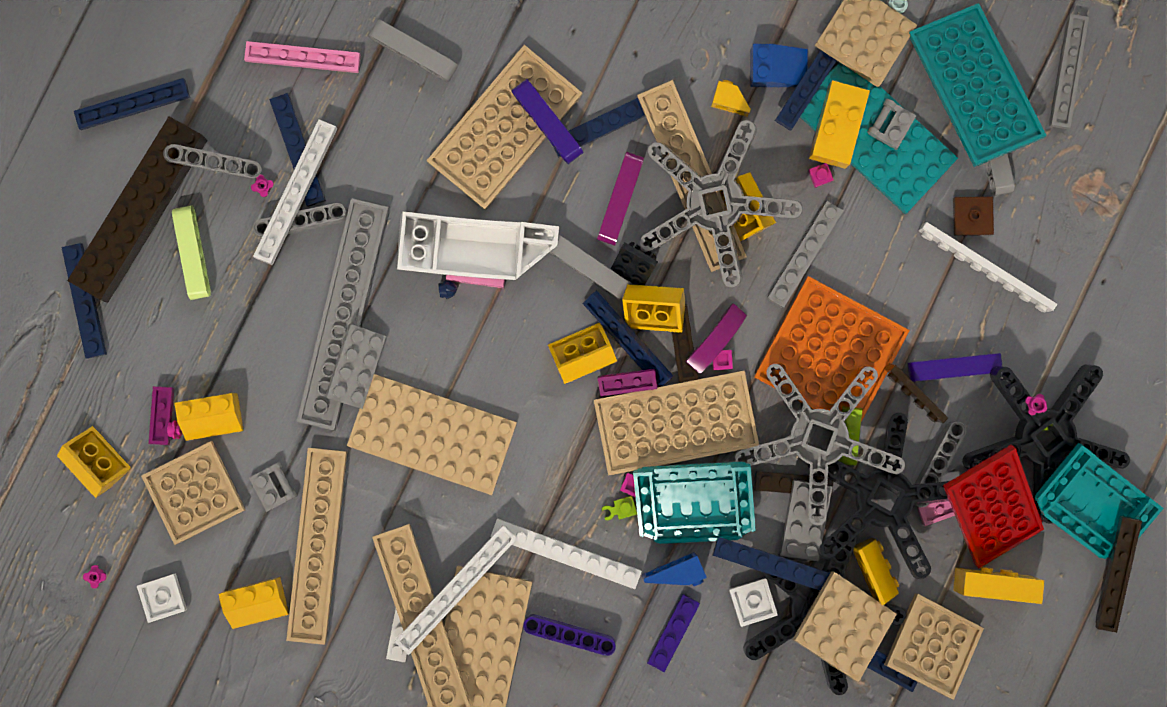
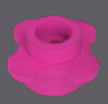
(268, 184)
(1039, 399)
(174, 430)
(100, 576)

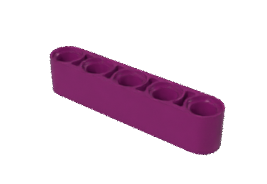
(620, 198)

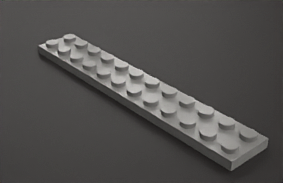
(343, 307)

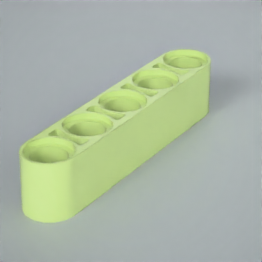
(191, 252)

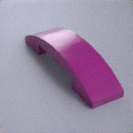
(717, 339)

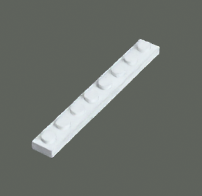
(295, 192)
(993, 272)
(571, 555)
(455, 590)

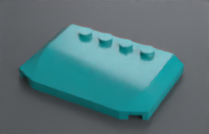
(1089, 498)
(695, 502)

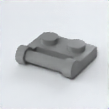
(897, 127)
(267, 489)

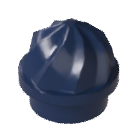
(447, 289)

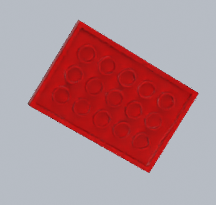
(994, 506)

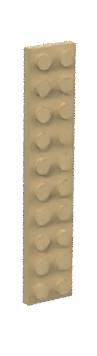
(673, 128)
(316, 546)
(411, 595)

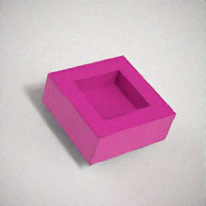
(820, 175)
(723, 360)
(628, 485)

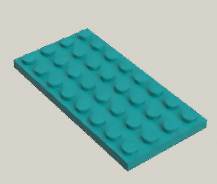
(976, 85)
(898, 174)

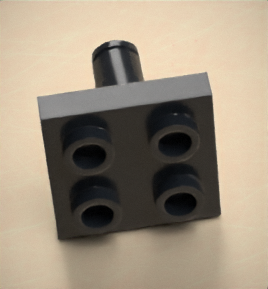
(634, 264)

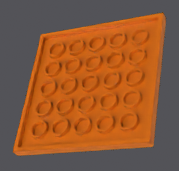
(828, 344)

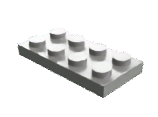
(355, 366)
(800, 536)

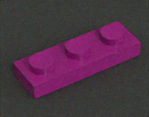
(627, 382)
(161, 415)

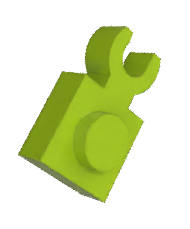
(623, 508)

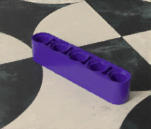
(547, 121)
(953, 367)
(577, 641)

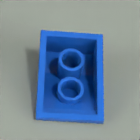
(777, 65)
(682, 571)

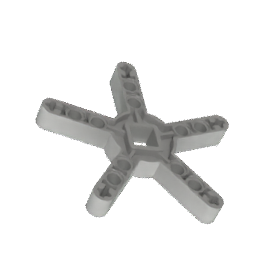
(697, 209)
(839, 445)

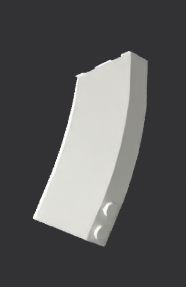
(471, 246)

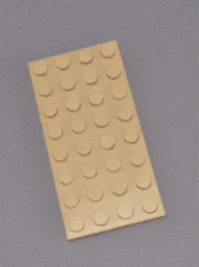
(498, 132)
(676, 423)
(432, 434)
(487, 634)

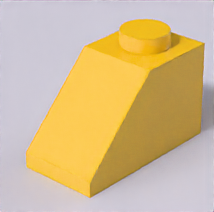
(730, 99)

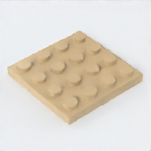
(866, 37)
(193, 493)
(844, 626)
(934, 646)

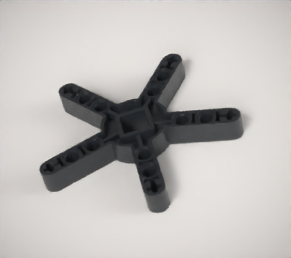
(1057, 419)
(873, 513)
(799, 605)

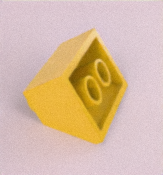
(750, 224)
(654, 308)
(582, 353)
(209, 416)
(93, 461)
(876, 570)
(254, 603)

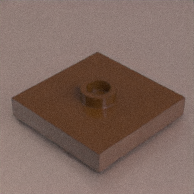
(973, 216)

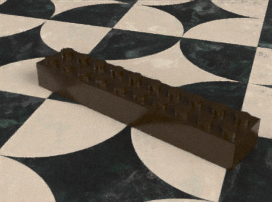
(135, 212)

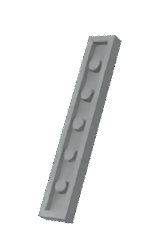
(1069, 71)
(805, 254)

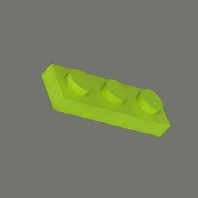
(853, 425)

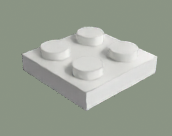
(161, 598)
(753, 602)

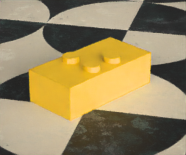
(839, 124)
(998, 585)

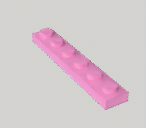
(302, 57)

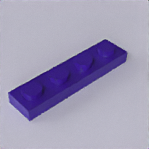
(673, 633)

